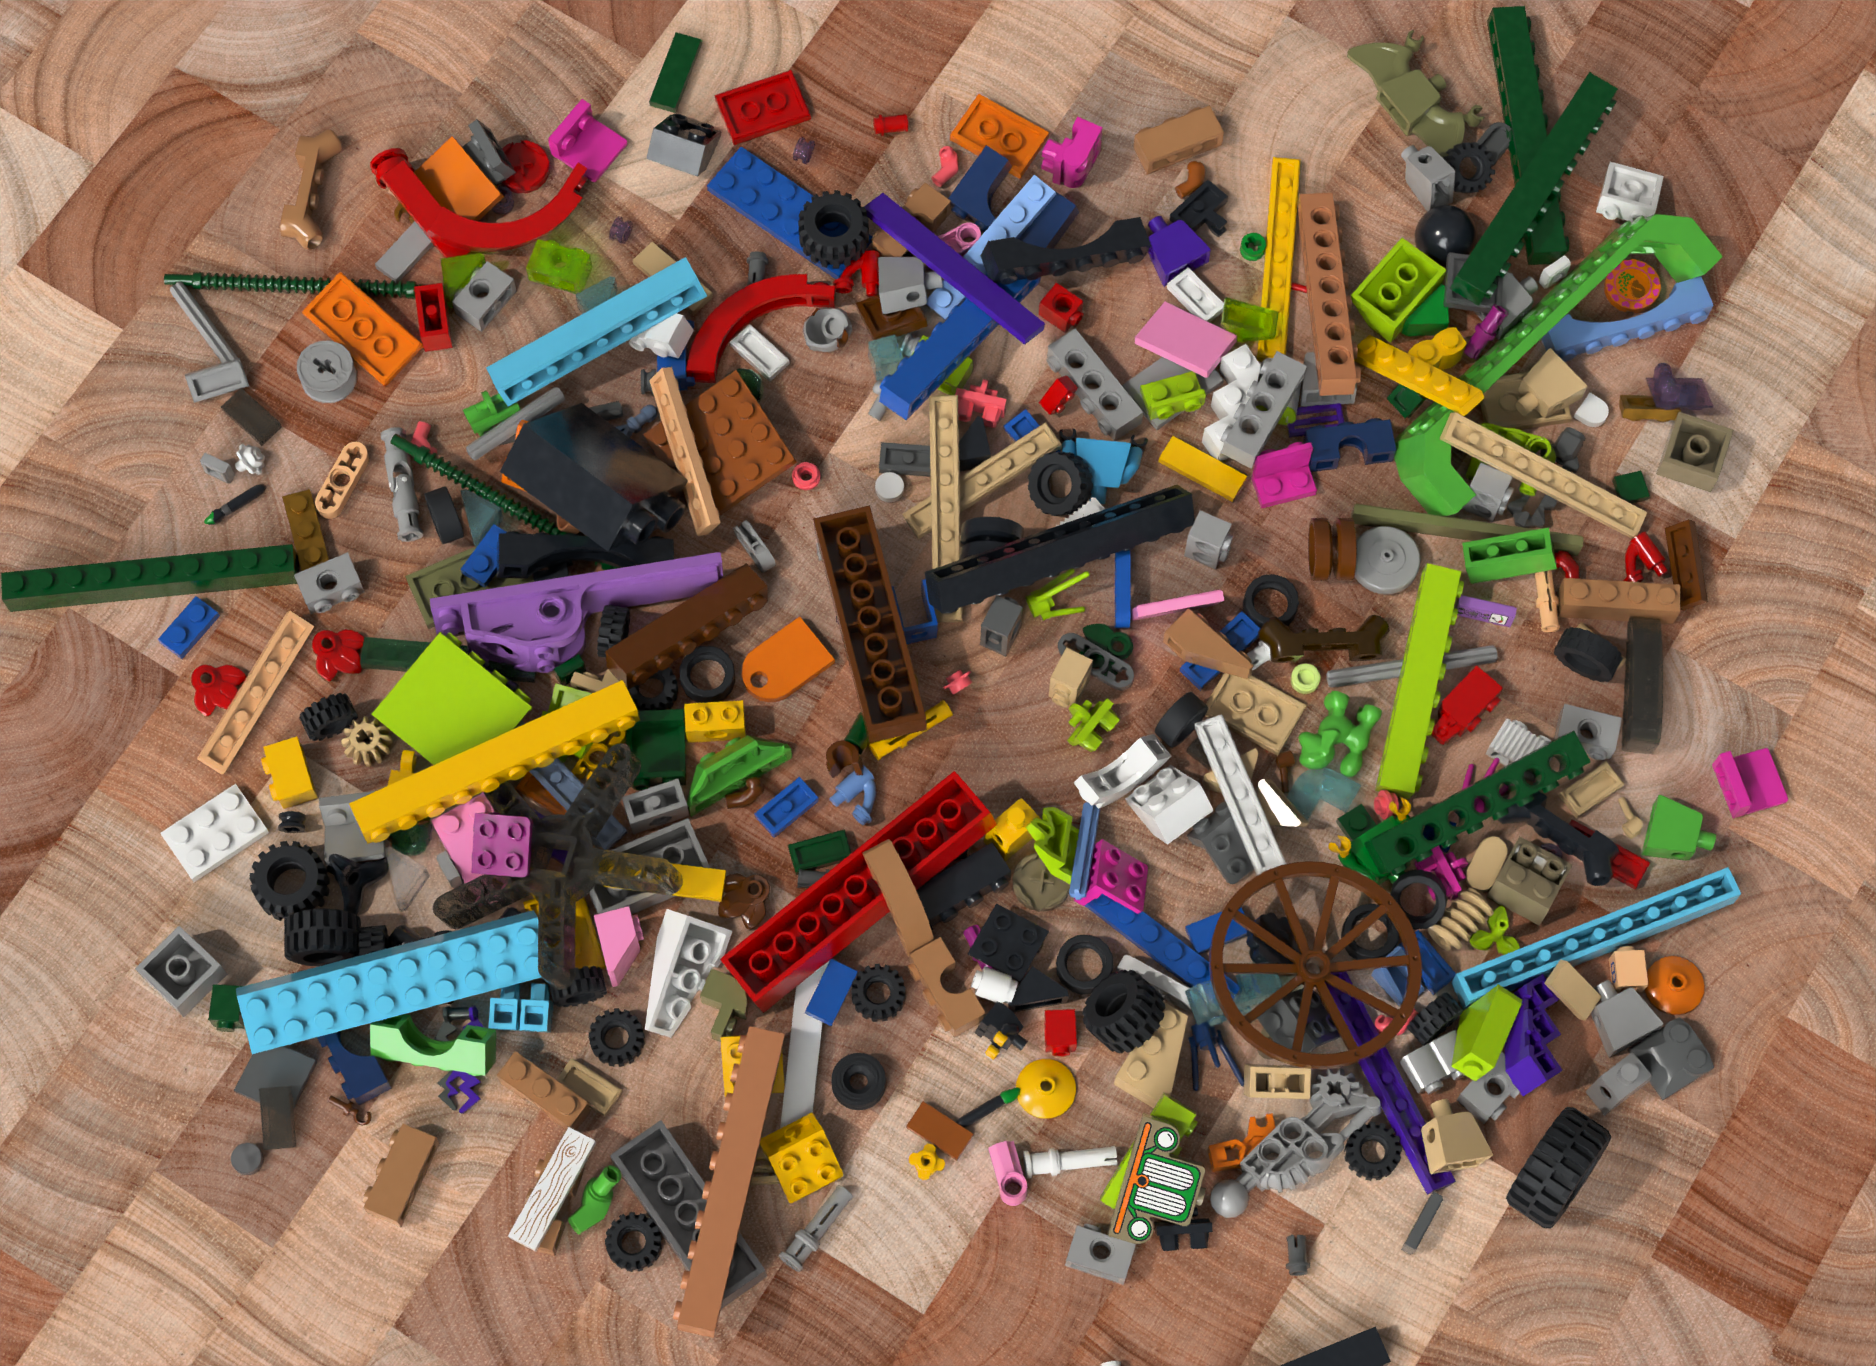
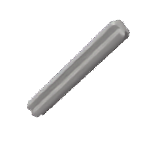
(202, 322)
(509, 426)

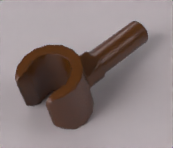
(1284, 761)

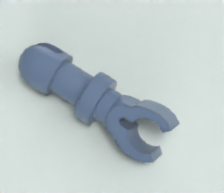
(634, 424)

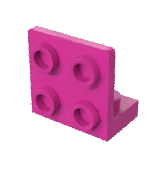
(585, 141)
(1283, 475)
(1749, 782)
(1117, 877)

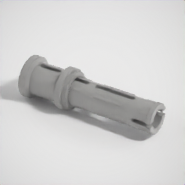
(809, 1242)

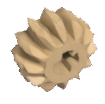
(359, 750)

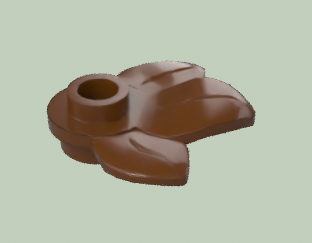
(740, 902)

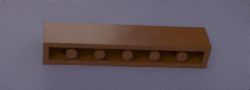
(687, 626)

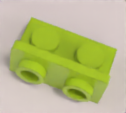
(1172, 395)

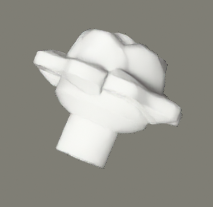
(250, 459)

